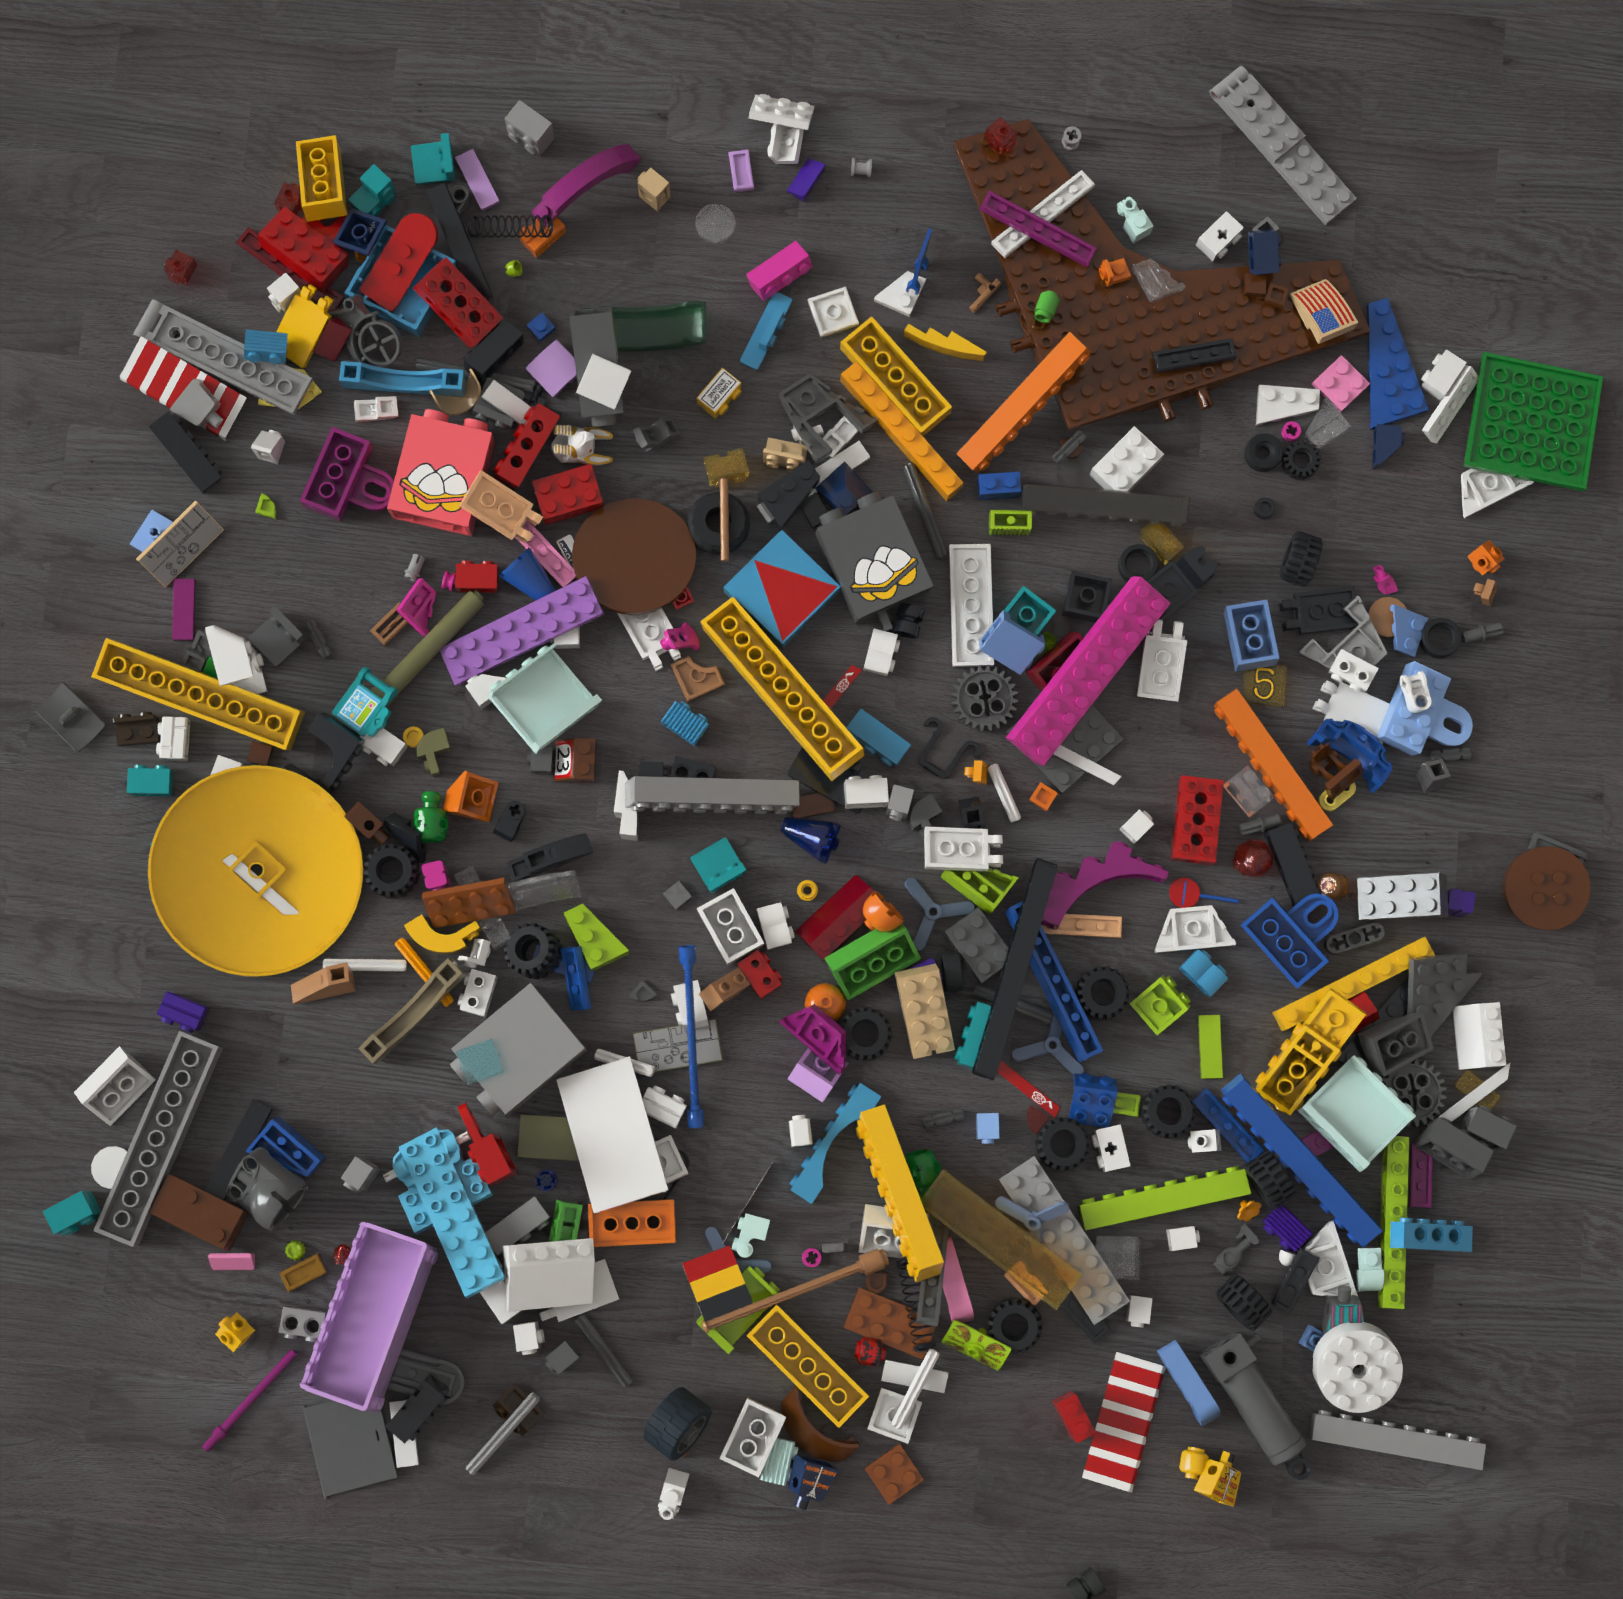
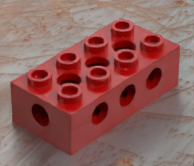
(444, 302)
(545, 422)
(1209, 813)

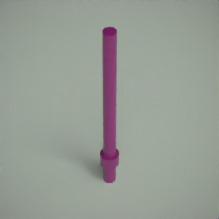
(221, 1431)

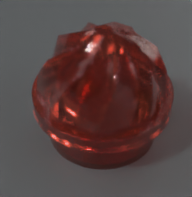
(341, 1253)

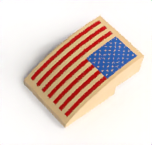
(1324, 310)

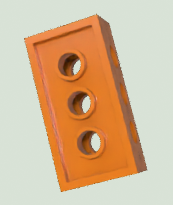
(643, 1233)

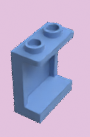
(1011, 643)

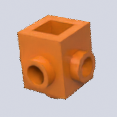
(1486, 558)

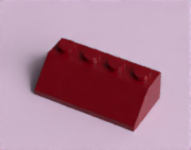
(836, 919)

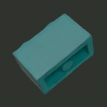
(150, 781)

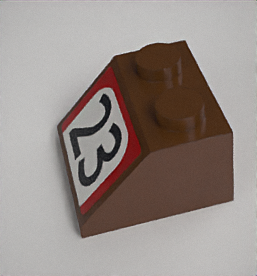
(575, 760)

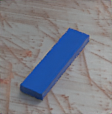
(1229, 1127)

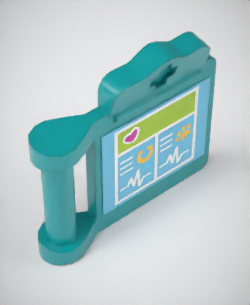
(364, 709)

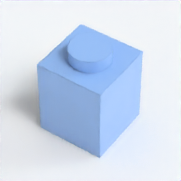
(987, 1127)

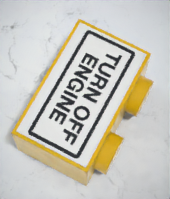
(719, 393)

